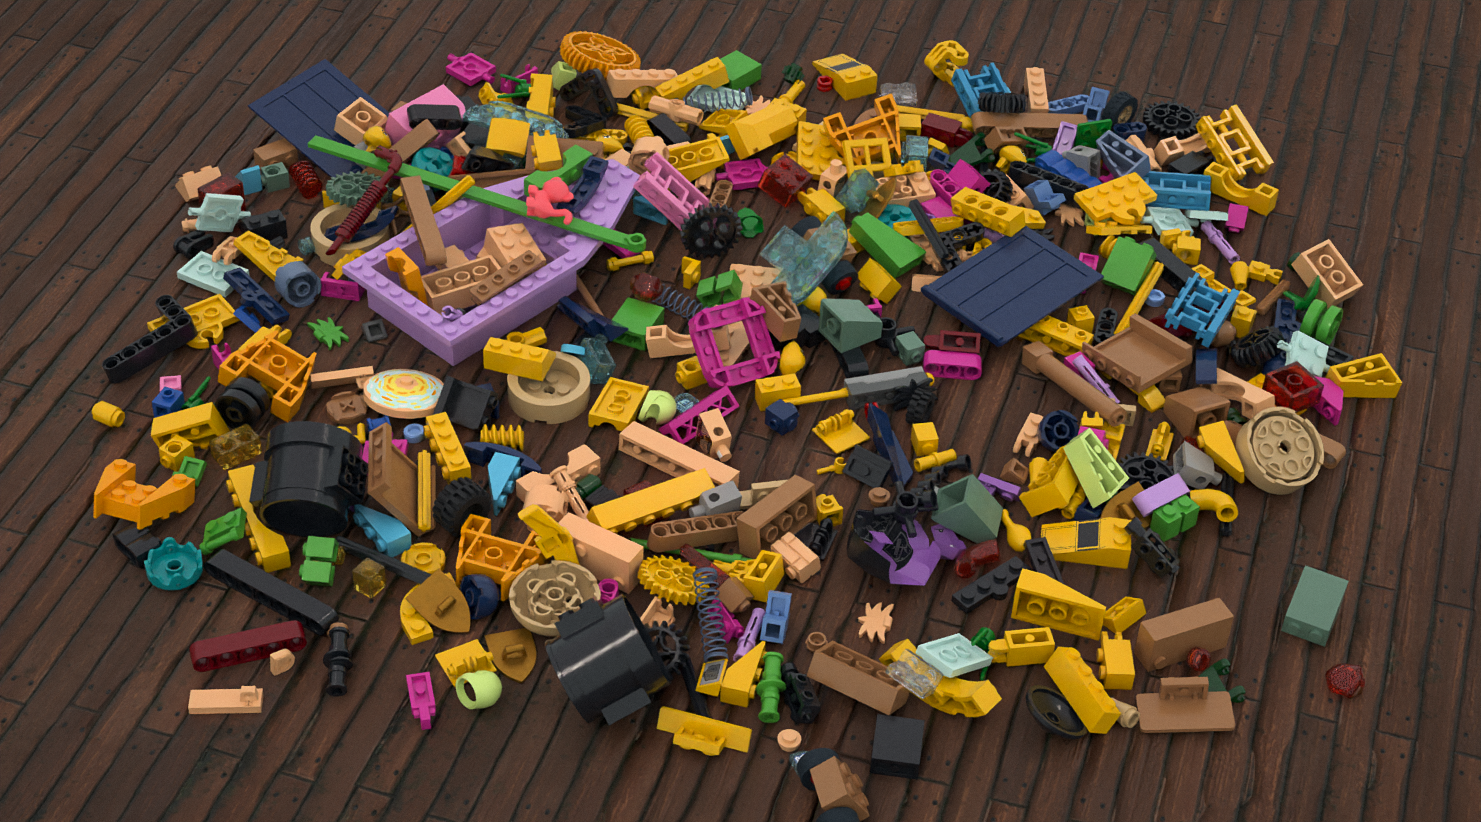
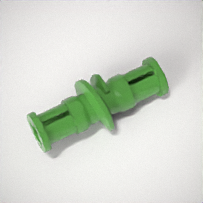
(770, 687)

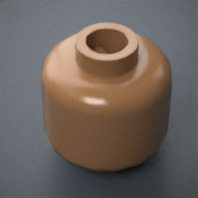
(1225, 335)

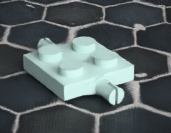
(219, 212)
(1168, 219)
(1307, 352)

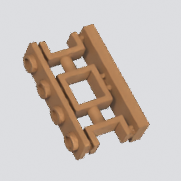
(505, 277)

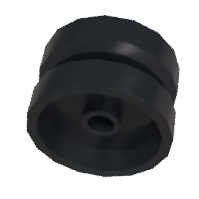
(242, 403)

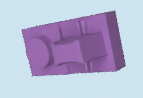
(1065, 137)
(1006, 490)

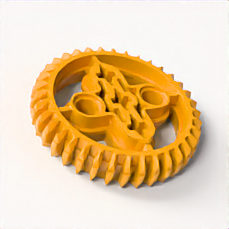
(593, 50)

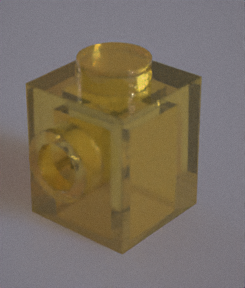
(369, 577)

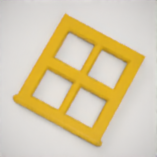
(866, 143)

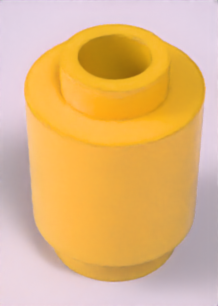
(108, 414)

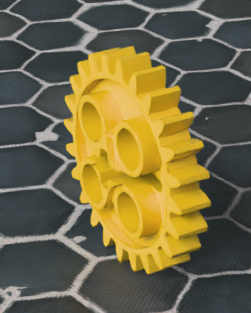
(671, 579)

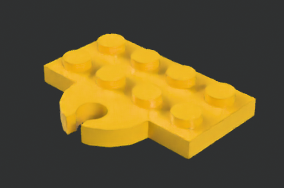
(814, 149)
(1117, 199)
(209, 319)

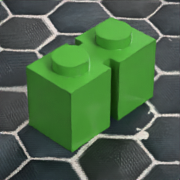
(711, 289)
(1176, 517)
(319, 550)

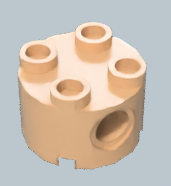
(644, 149)
(549, 499)

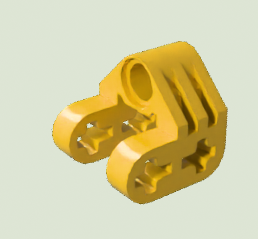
(937, 59)

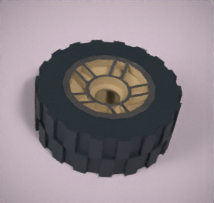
(1120, 108)

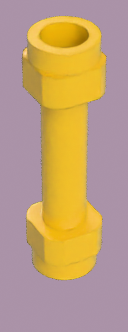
(614, 263)

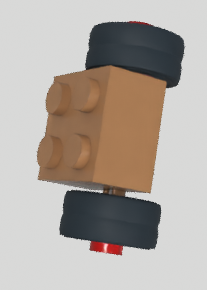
(844, 273)
(835, 786)

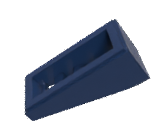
(1086, 512)

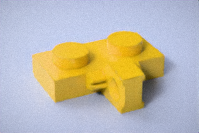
(909, 168)

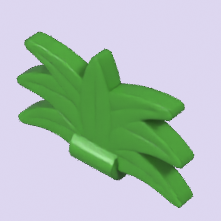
(328, 333)

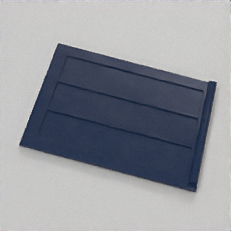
(309, 108)
(1011, 285)

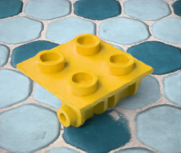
(840, 432)
(465, 659)

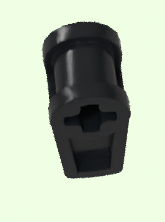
(193, 243)

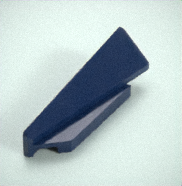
(589, 320)
(888, 445)

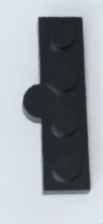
(991, 585)

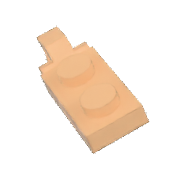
(930, 257)

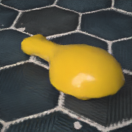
(1015, 533)

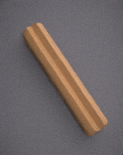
(1273, 297)

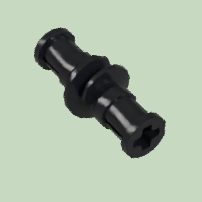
(338, 661)

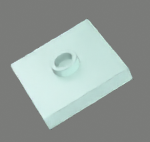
(1206, 215)

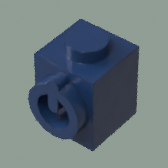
(781, 417)

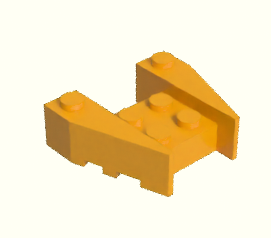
(882, 126)
(274, 366)
(124, 498)
(494, 556)

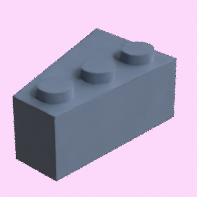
(1121, 156)

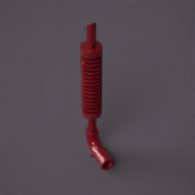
(368, 201)

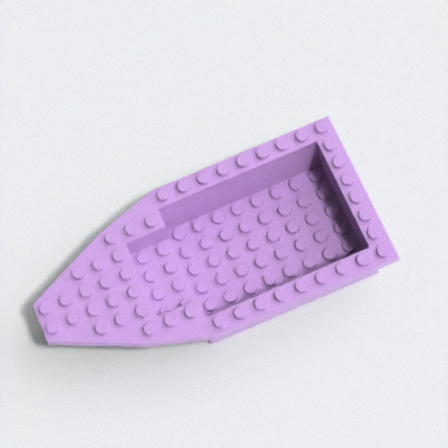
(465, 227)

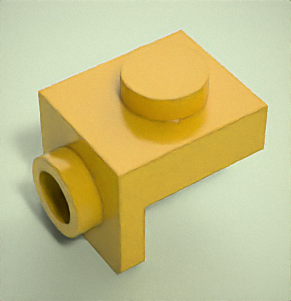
(691, 271)

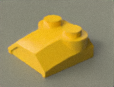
(719, 119)

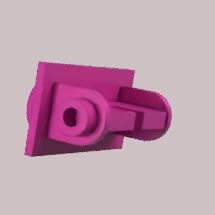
(731, 626)

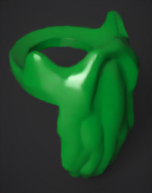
(751, 223)
(1304, 303)

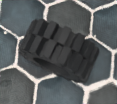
(920, 407)

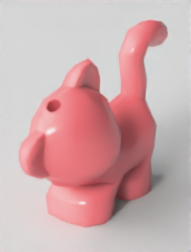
(540, 201)

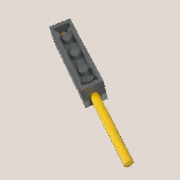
(868, 388)

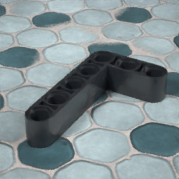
(148, 349)

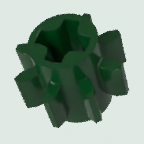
(793, 73)

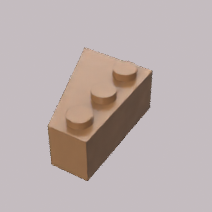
(781, 313)

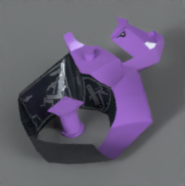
(887, 552)

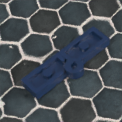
(255, 296)
(1285, 319)

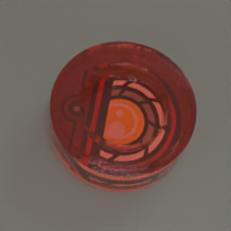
(1198, 658)

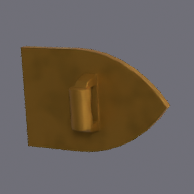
(879, 199)
(1123, 506)
(441, 603)
(513, 653)

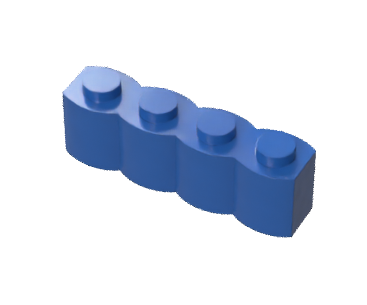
(1055, 163)

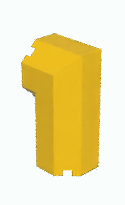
(762, 129)

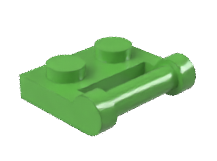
(223, 530)

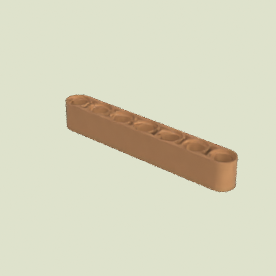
(1034, 124)
(423, 220)

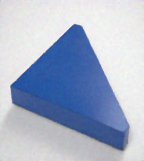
(247, 318)

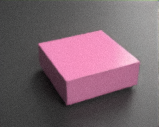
(173, 382)

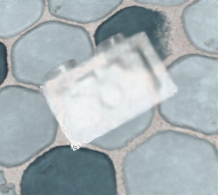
(903, 93)
(915, 674)

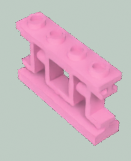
(655, 185)

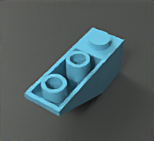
(502, 475)
(387, 532)

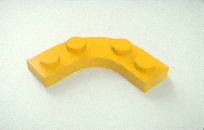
(413, 623)

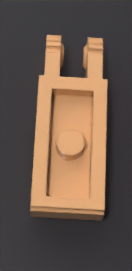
(227, 251)
(1028, 435)

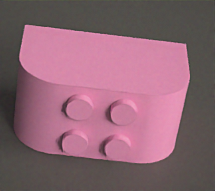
(398, 124)

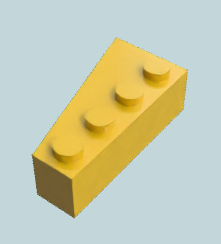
(1053, 487)

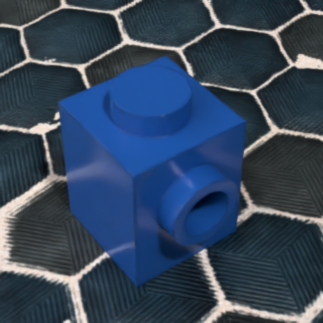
(167, 402)

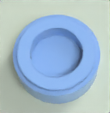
(1155, 298)
(414, 433)

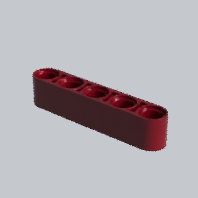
(246, 646)

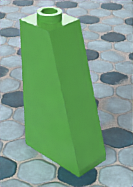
(886, 245)

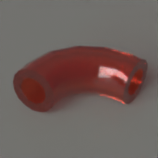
(976, 556)

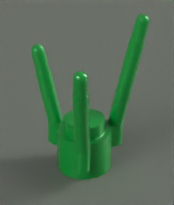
(521, 90)
(1040, 148)
(194, 400)
(982, 640)

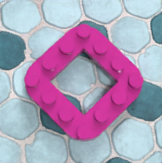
(707, 352)

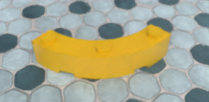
(951, 694)

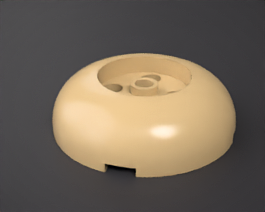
(542, 592)

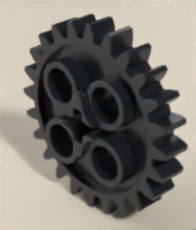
(1171, 120)
(711, 230)
(1144, 469)

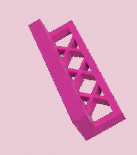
(694, 411)

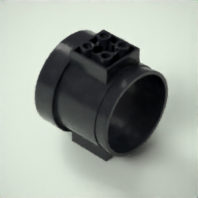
(309, 479)
(606, 659)

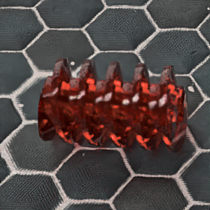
(305, 179)

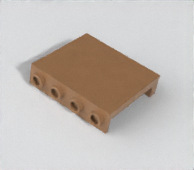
(1140, 354)
(395, 479)

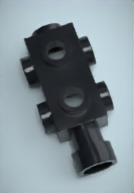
(1152, 552)
(799, 695)

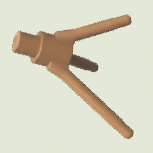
(399, 211)

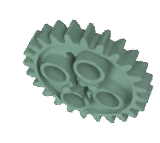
(350, 187)

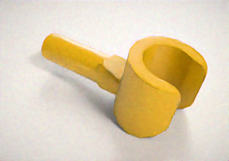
(837, 467)

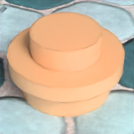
(789, 740)

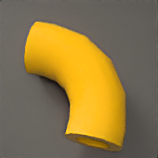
(1215, 501)

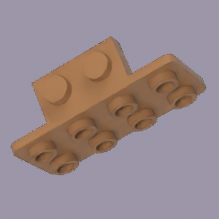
(1185, 707)

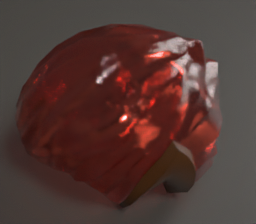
(646, 287)
(1345, 680)

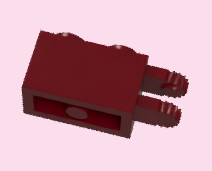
(945, 130)
(953, 341)

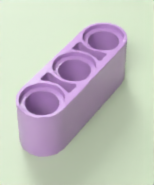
(1160, 494)

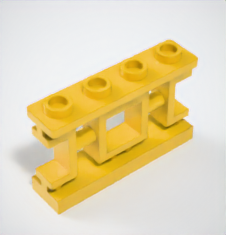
(1244, 137)

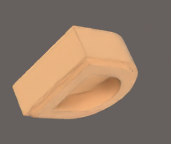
(281, 661)

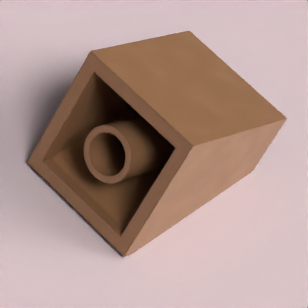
(1195, 409)

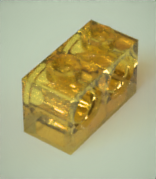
(235, 446)

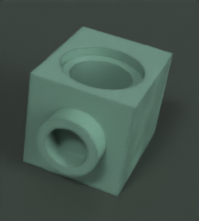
(275, 177)
(910, 348)

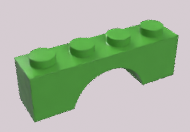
(572, 169)

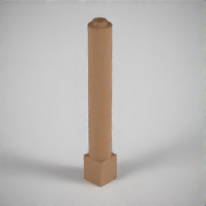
(1041, 360)

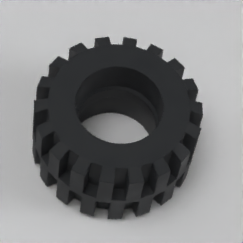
(458, 502)

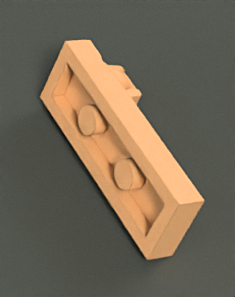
(342, 377)
(222, 701)

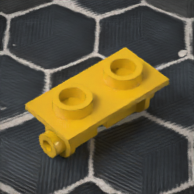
(1160, 441)

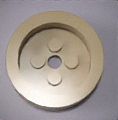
(334, 216)
(566, 379)
(1272, 467)

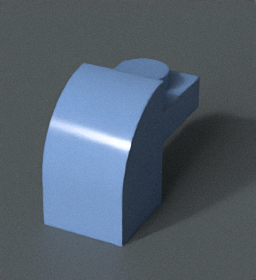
(1096, 104)
(1043, 197)
(776, 617)

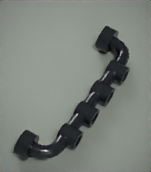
(925, 488)

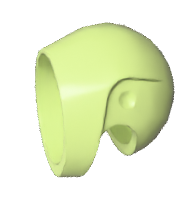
(658, 406)
(486, 688)

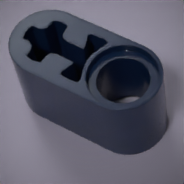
(1124, 130)

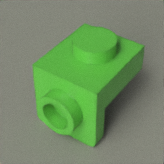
(192, 468)

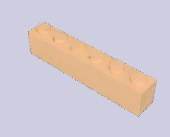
(671, 455)

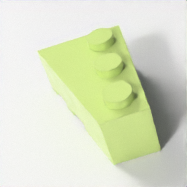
(1094, 467)

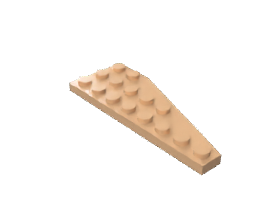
(750, 277)

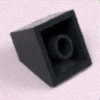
(265, 225)

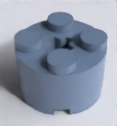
(297, 283)

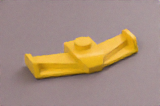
(552, 537)

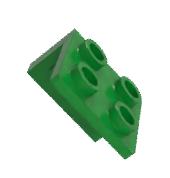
(1089, 132)

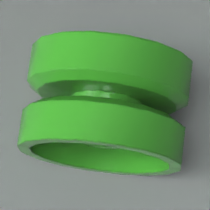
(1322, 322)

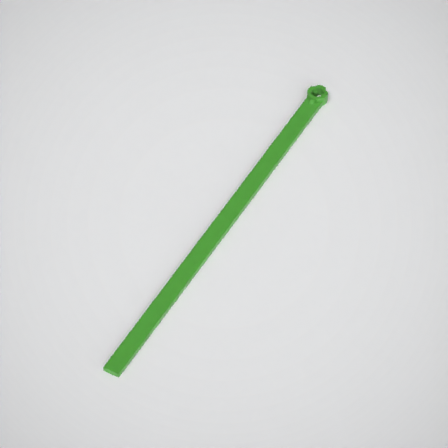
(633, 242)

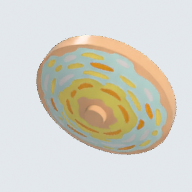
(403, 393)

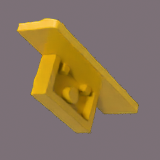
(703, 733)

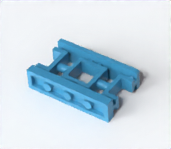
(969, 97)
(1179, 190)
(1197, 319)

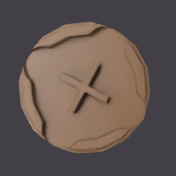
(347, 408)

